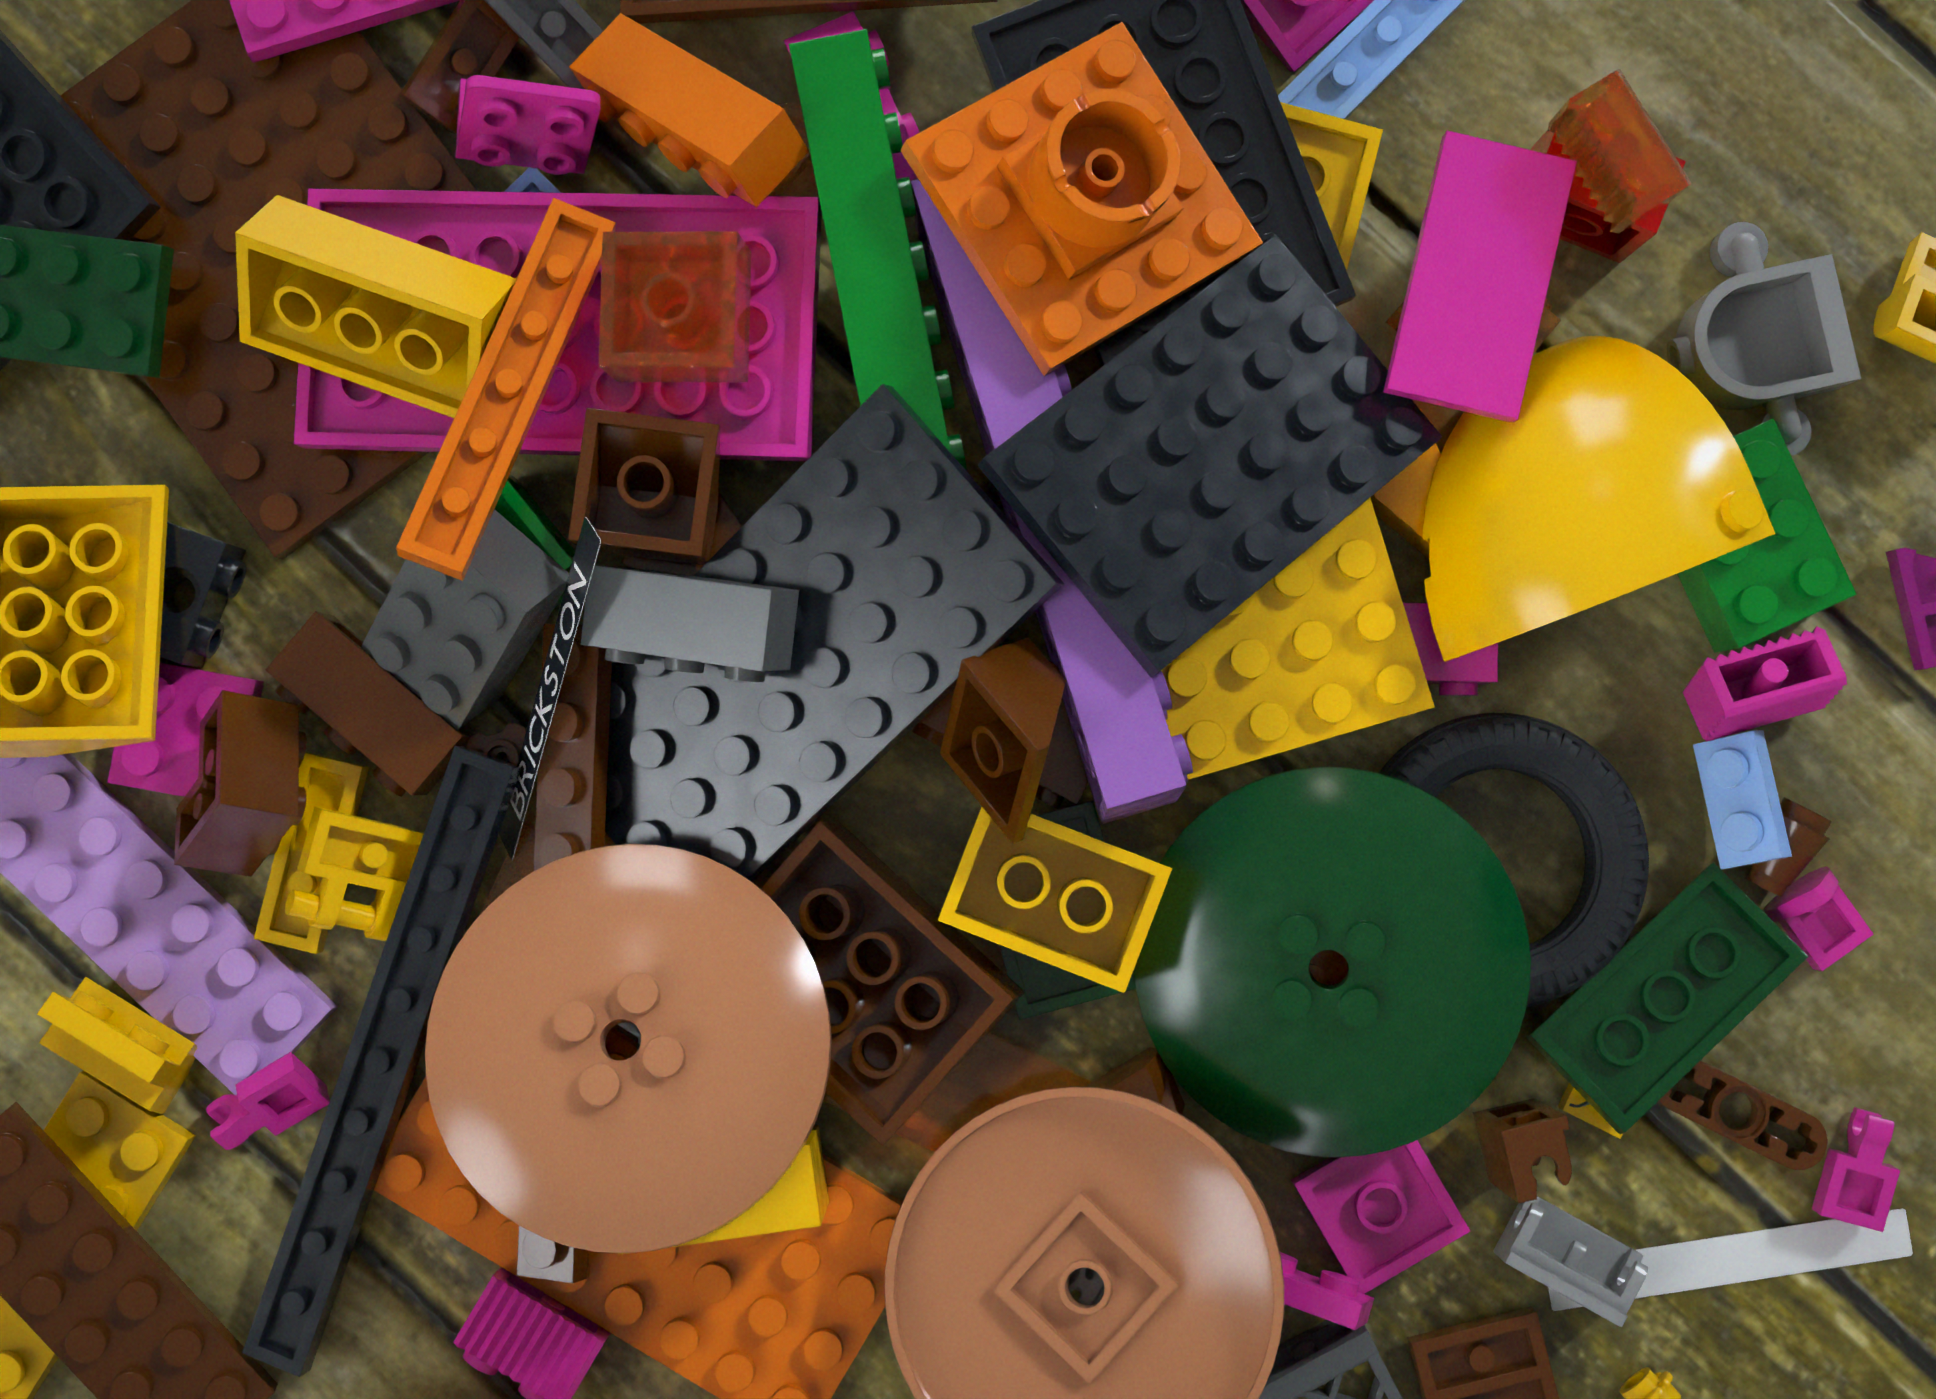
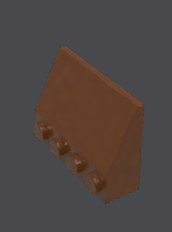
(897, 982)

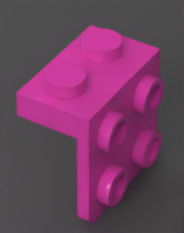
(526, 124)

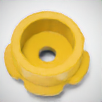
(1649, 1385)

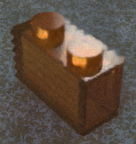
(1618, 152)

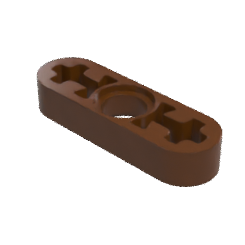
(1745, 1135)

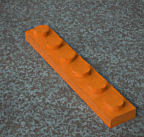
(505, 391)

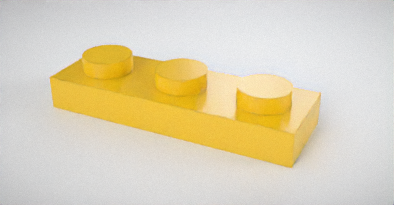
(330, 786)

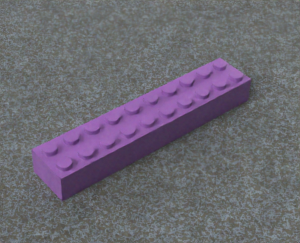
(1107, 694)

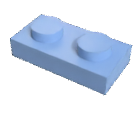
(1742, 800)

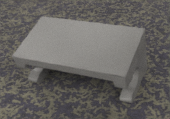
(1572, 1259)

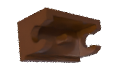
(1516, 1139)

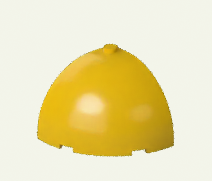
(1583, 497)

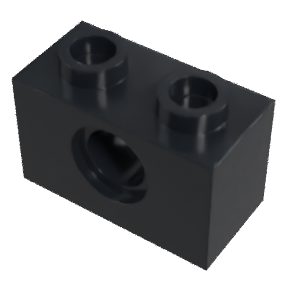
(216, 575)

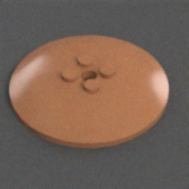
(686, 1125)
(1071, 1185)

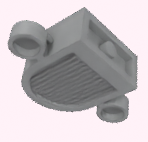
(1766, 334)

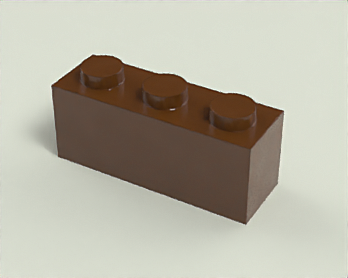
(365, 706)

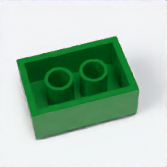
(1779, 576)

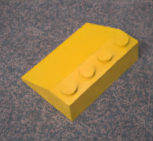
(80, 616)

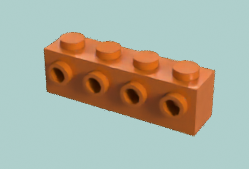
(690, 111)

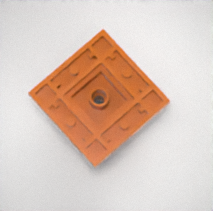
(1081, 197)

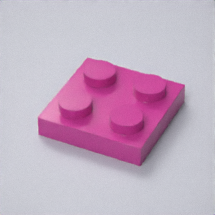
(173, 758)
(1380, 1211)

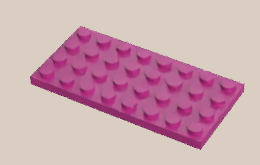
(495, 230)

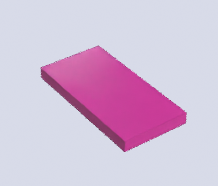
(1480, 276)

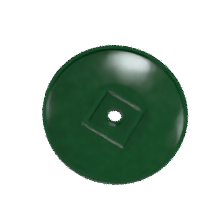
(1351, 870)

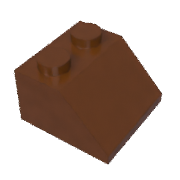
(648, 485)
(1003, 729)

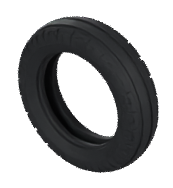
(1601, 806)

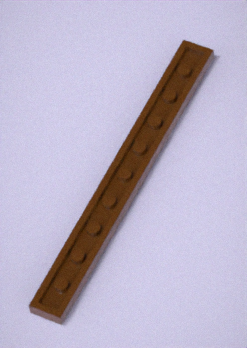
(569, 822)

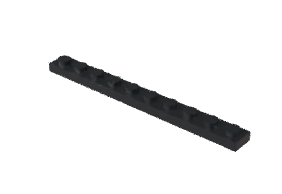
(381, 1061)

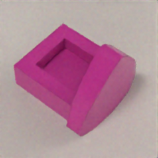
(1819, 918)

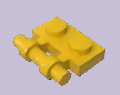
(359, 853)

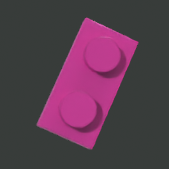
(1327, 1297)

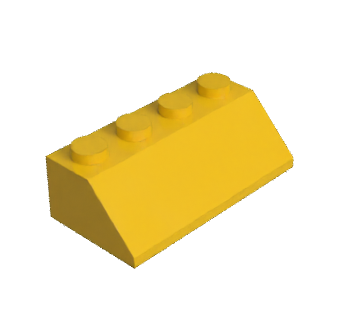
(365, 304)

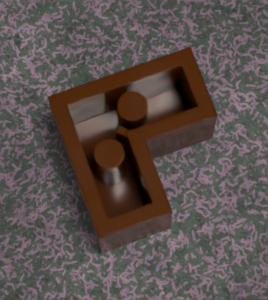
(244, 785)

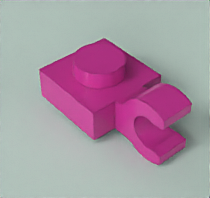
(269, 1098)
(1857, 1183)

